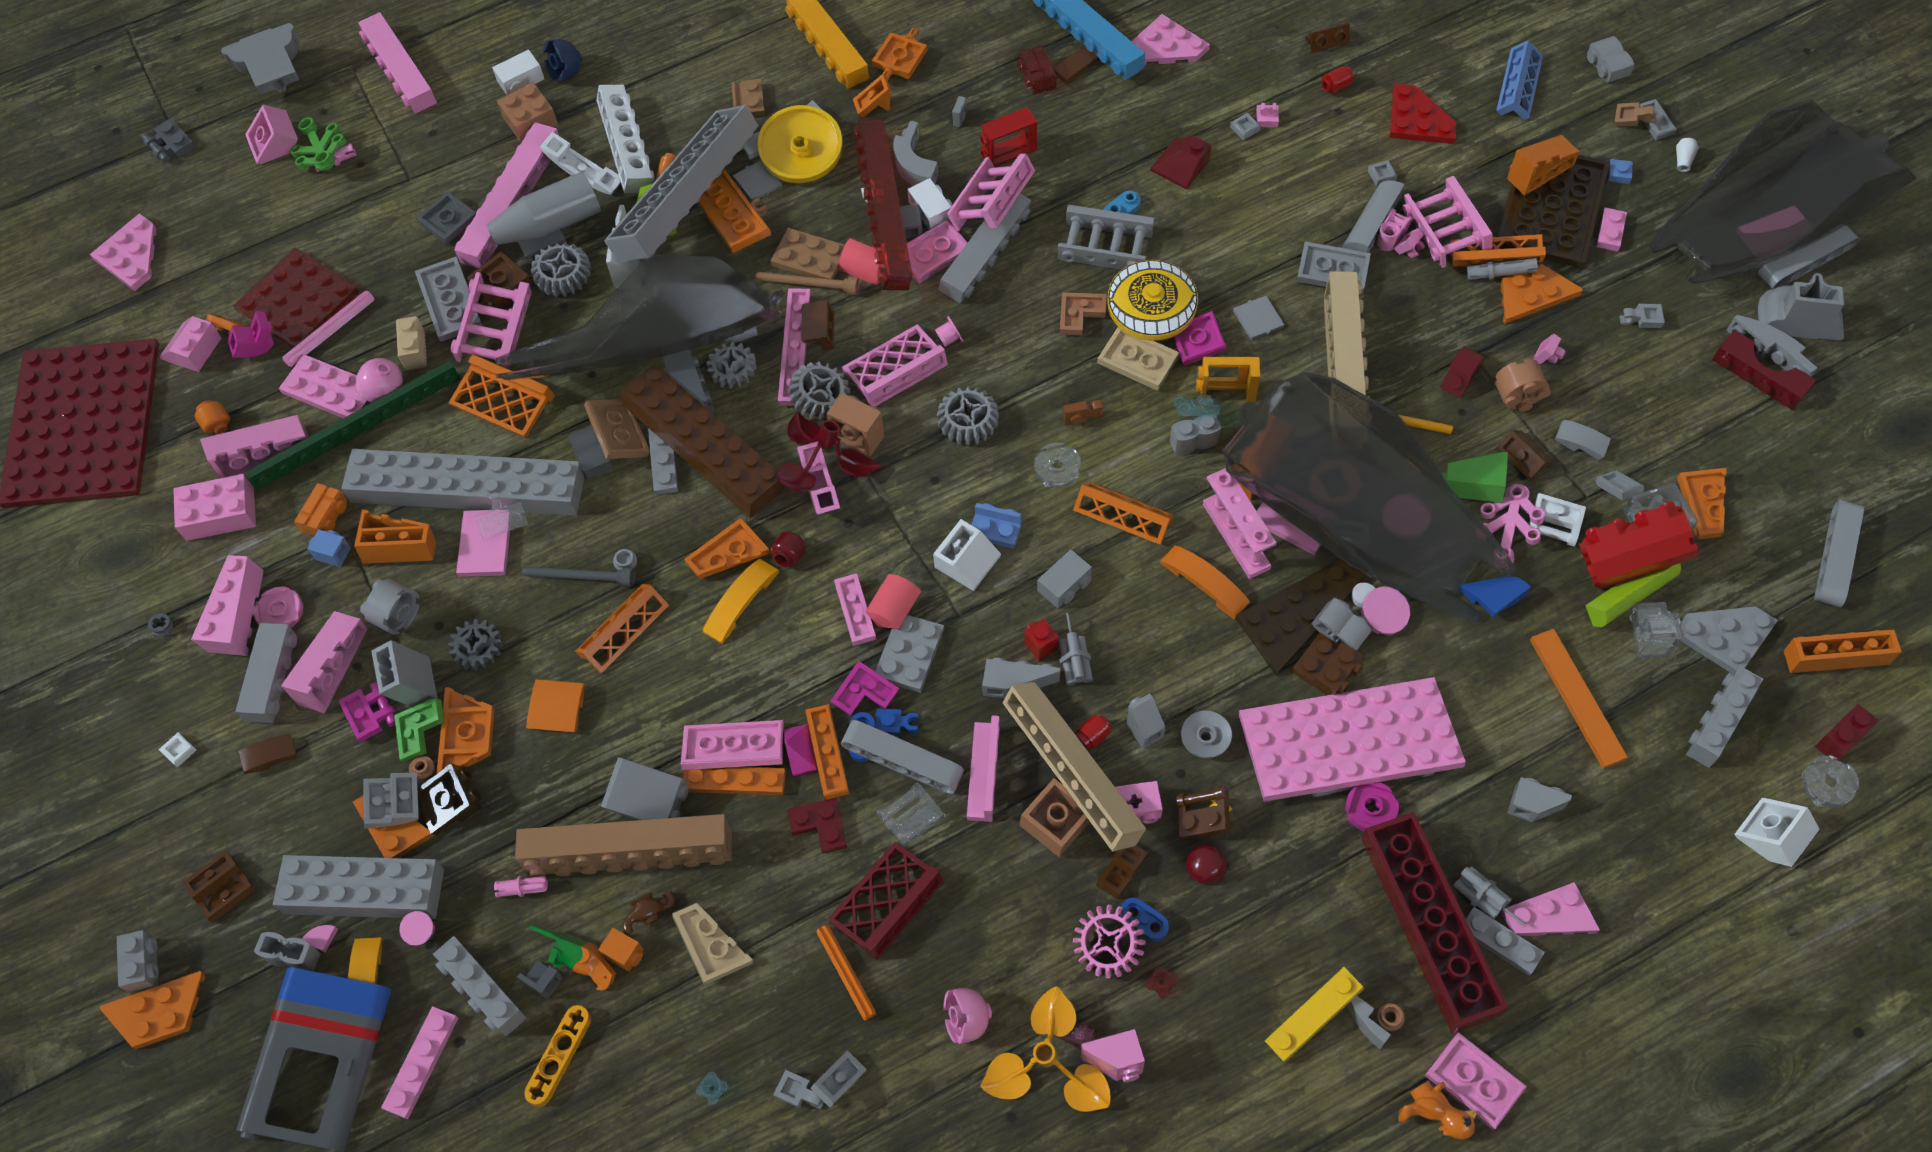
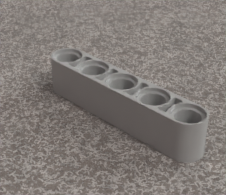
(1808, 258)
(1839, 553)
(902, 757)

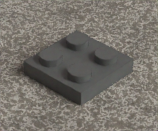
(446, 217)

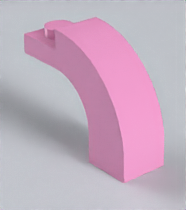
(823, 493)

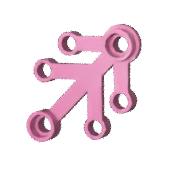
(1512, 517)

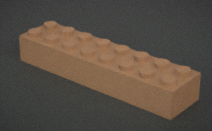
(624, 845)

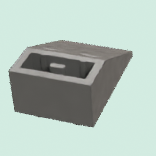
(686, 372)

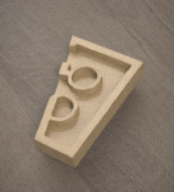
(708, 945)

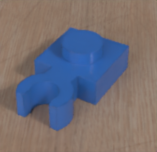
(893, 722)

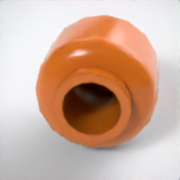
(212, 417)

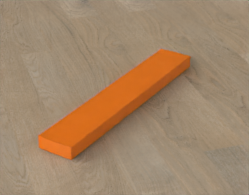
(1578, 699)

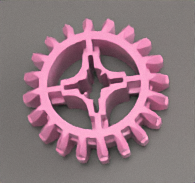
(1089, 954)

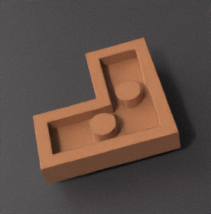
(1080, 305)

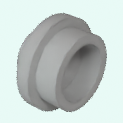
(624, 558)

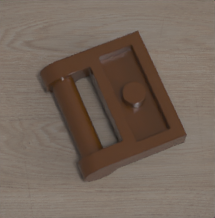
(1206, 820)

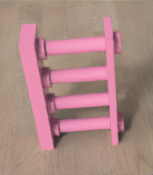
(1000, 201)
(1461, 206)
(514, 317)
(1239, 523)

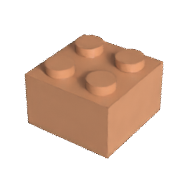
(524, 108)
(859, 424)
(1054, 818)

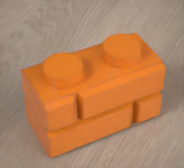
(321, 510)

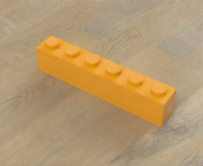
(828, 41)

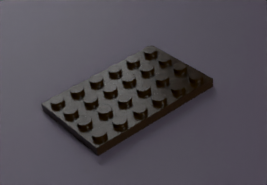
(1559, 210)

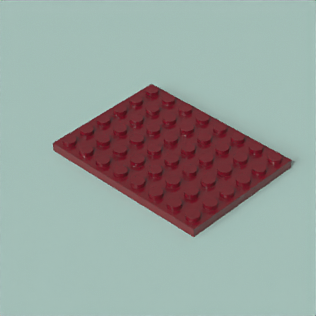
(79, 423)

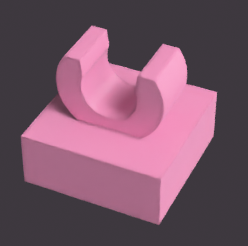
(1267, 115)
(1410, 242)
(1549, 350)

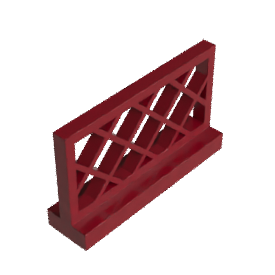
(905, 907)

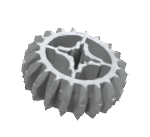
(563, 273)
(818, 382)
(958, 424)

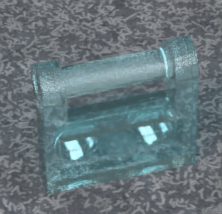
(1194, 407)

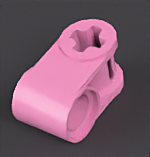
(1392, 230)

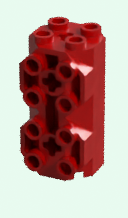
(1638, 548)

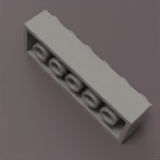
(358, 886)

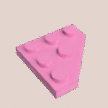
(1168, 42)
(129, 252)

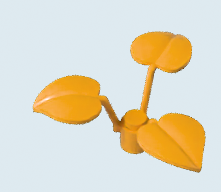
(1007, 1075)

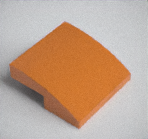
(555, 705)

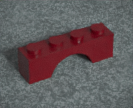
(1784, 386)

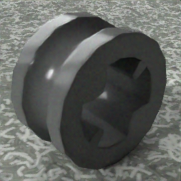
(160, 631)

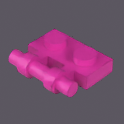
(361, 716)

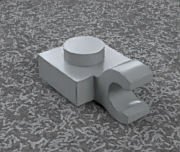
(1645, 314)
(795, 1089)

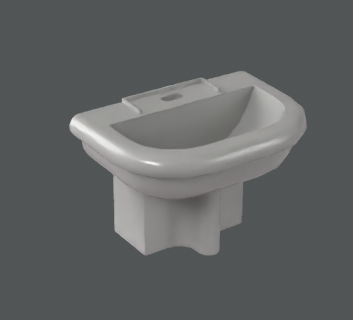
(266, 57)
(1805, 309)

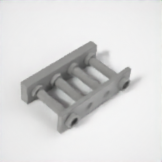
(1109, 221)

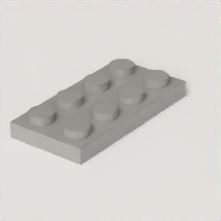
(445, 296)

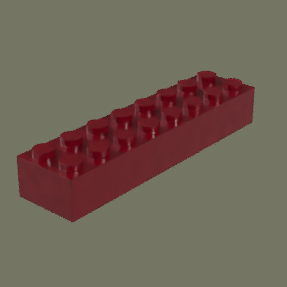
(1433, 923)

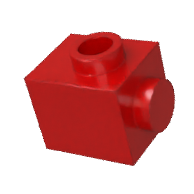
(1040, 639)

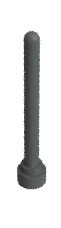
(624, 577)

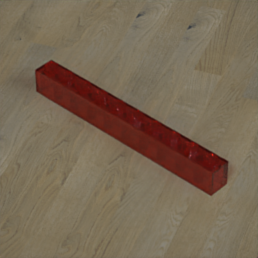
(882, 204)

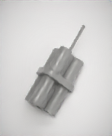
(1075, 658)
(1483, 893)

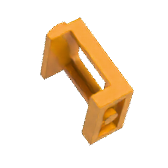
(1247, 377)

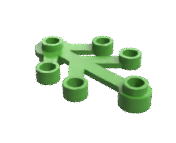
(323, 159)

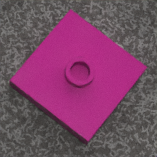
(1200, 339)

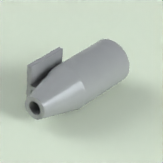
(539, 216)

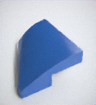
(1496, 593)

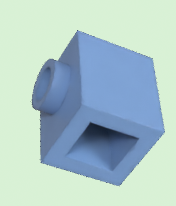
(329, 547)

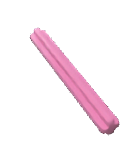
(328, 328)

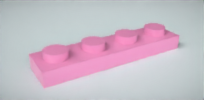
(419, 1063)

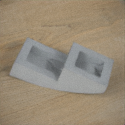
(1579, 436)
(1360, 1014)

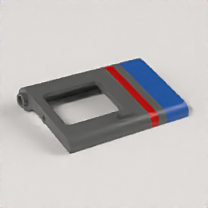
(322, 1017)

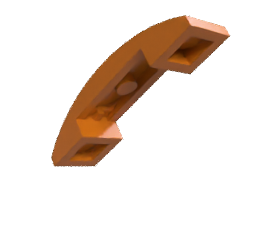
(1207, 578)

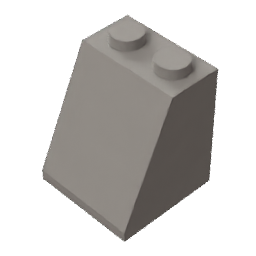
(644, 792)

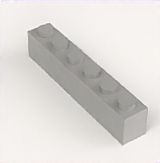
(981, 252)

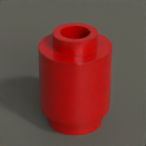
(1337, 79)
(1093, 731)

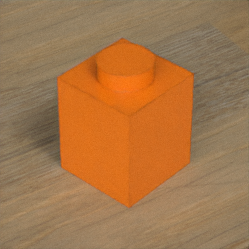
(621, 950)

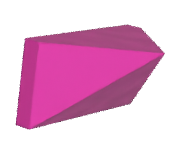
(800, 750)

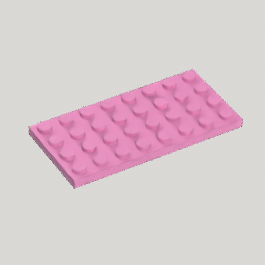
(1350, 739)

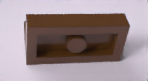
(818, 323)
(1524, 453)

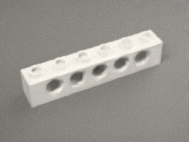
(624, 138)

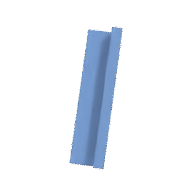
(1516, 76)

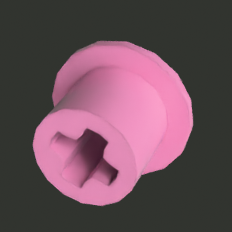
(948, 333)
(416, 928)

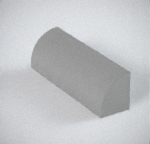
(1368, 225)

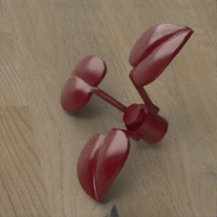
(805, 432)

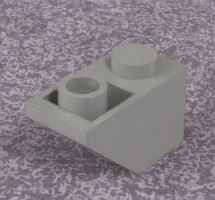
(1145, 720)
(1535, 801)

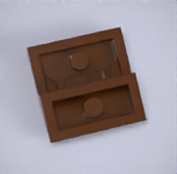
(219, 886)

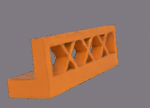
(1497, 255)
(1126, 504)
(616, 621)

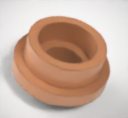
(426, 772)
(1396, 1011)

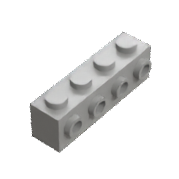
(266, 673)
(1724, 716)
(477, 983)

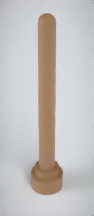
(848, 285)

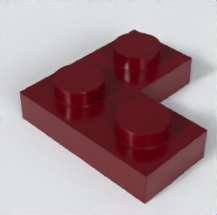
(824, 818)

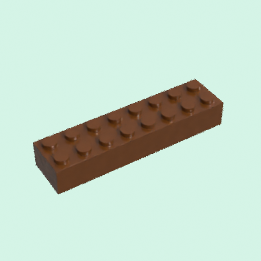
(702, 440)

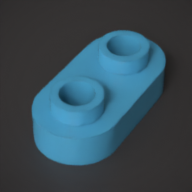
(1127, 202)

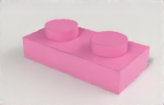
(1611, 229)

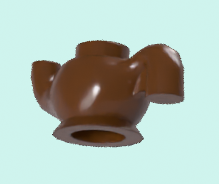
(647, 909)

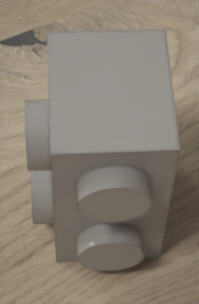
(137, 962)

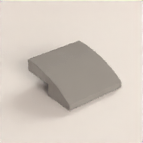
(390, 800)

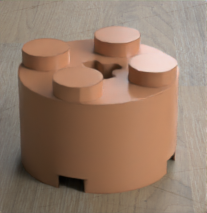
(1522, 385)

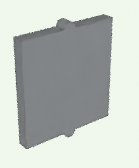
(756, 181)
(1258, 317)

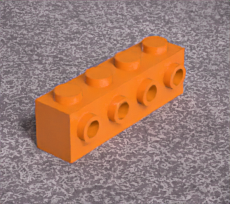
(1842, 651)

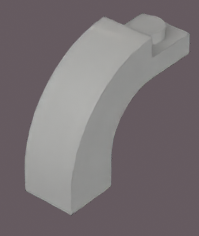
(908, 164)

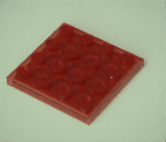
(296, 297)

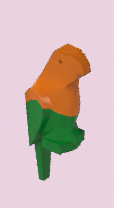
(579, 957)

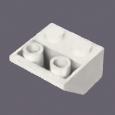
(966, 555)

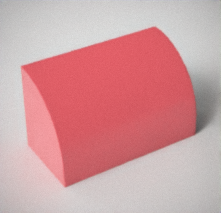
(859, 261)
(892, 601)

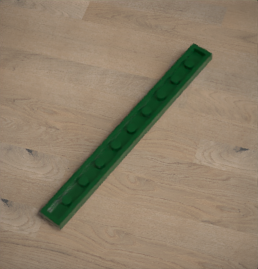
(352, 425)

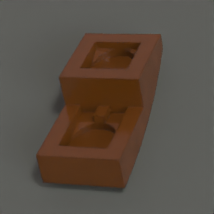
(266, 752)
(1121, 870)

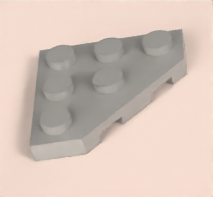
(1727, 635)

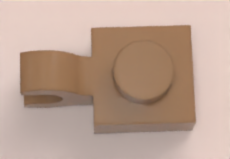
(1630, 113)

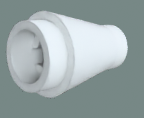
(1686, 152)

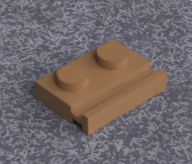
(750, 94)

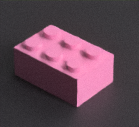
(214, 507)

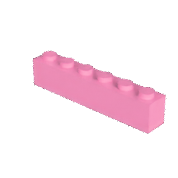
(396, 62)

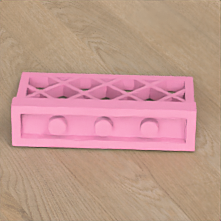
(903, 375)

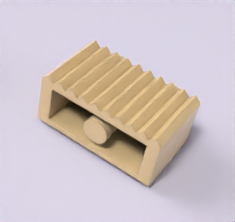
(411, 343)

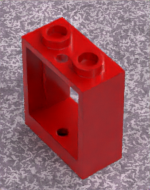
(1010, 149)

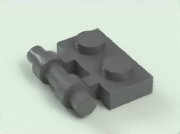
(174, 138)

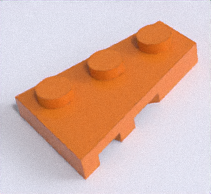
(1705, 496)
(726, 550)
(396, 839)

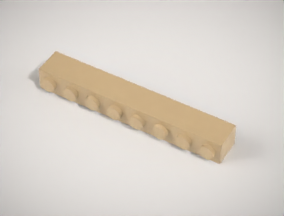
(1074, 766)

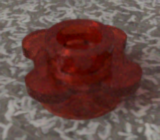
(1161, 974)

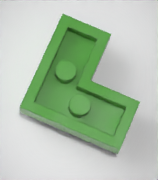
(411, 727)

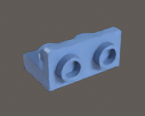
(997, 524)

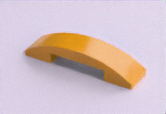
(737, 598)
(365, 959)

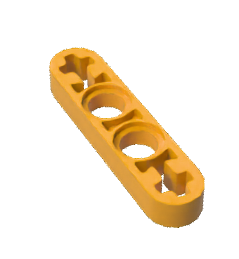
(562, 1057)

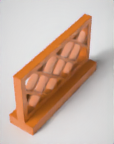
(527, 386)

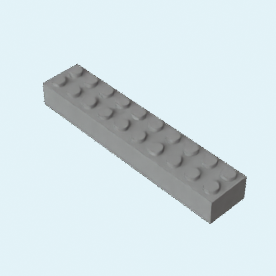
(681, 184)
(462, 481)

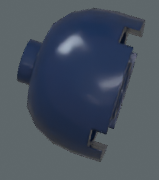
(562, 59)

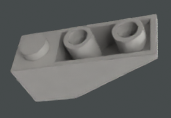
(1002, 674)

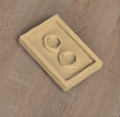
(1138, 359)

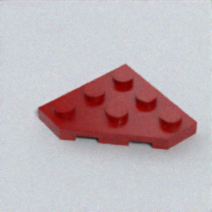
(1418, 117)

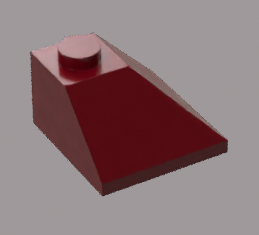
(1183, 160)

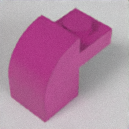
(253, 339)

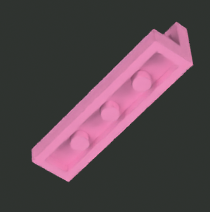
(983, 770)

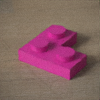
(863, 683)

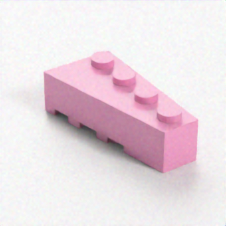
(247, 447)
(230, 607)
(325, 662)

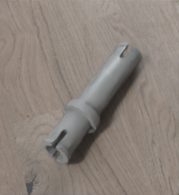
(1493, 270)

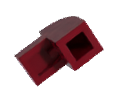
(1462, 370)

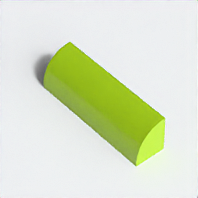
(1627, 594)

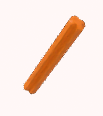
(846, 972)

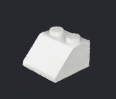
(1778, 830)

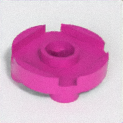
(1364, 794)

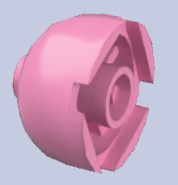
(378, 378)
(967, 1014)

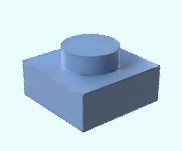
(1620, 171)

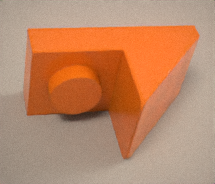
(875, 94)

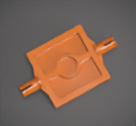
(900, 54)

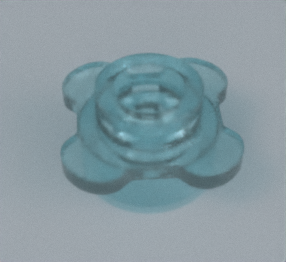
(704, 1088)

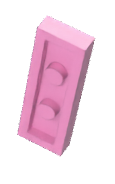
(854, 609)

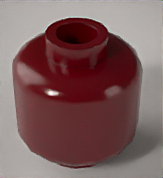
(787, 549)

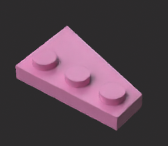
(1552, 912)

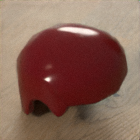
(1206, 864)

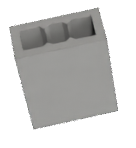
(403, 674)

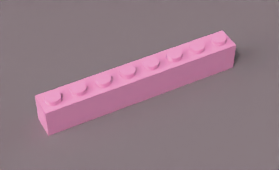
(515, 182)

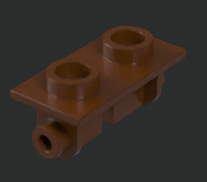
(1329, 37)

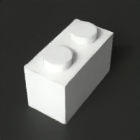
(518, 72)
(931, 202)

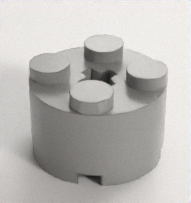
(390, 606)

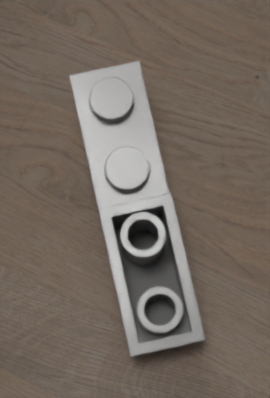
(1774, 343)

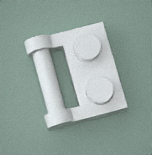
(1562, 514)

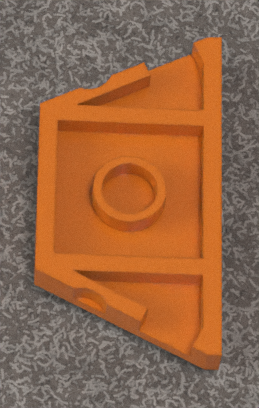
(1535, 292)
(465, 730)
(156, 1011)

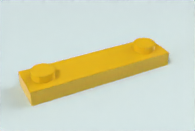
(1314, 1014)

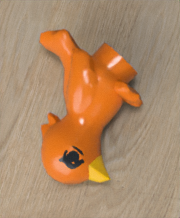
(1434, 1105)

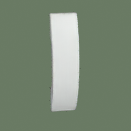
(572, 162)

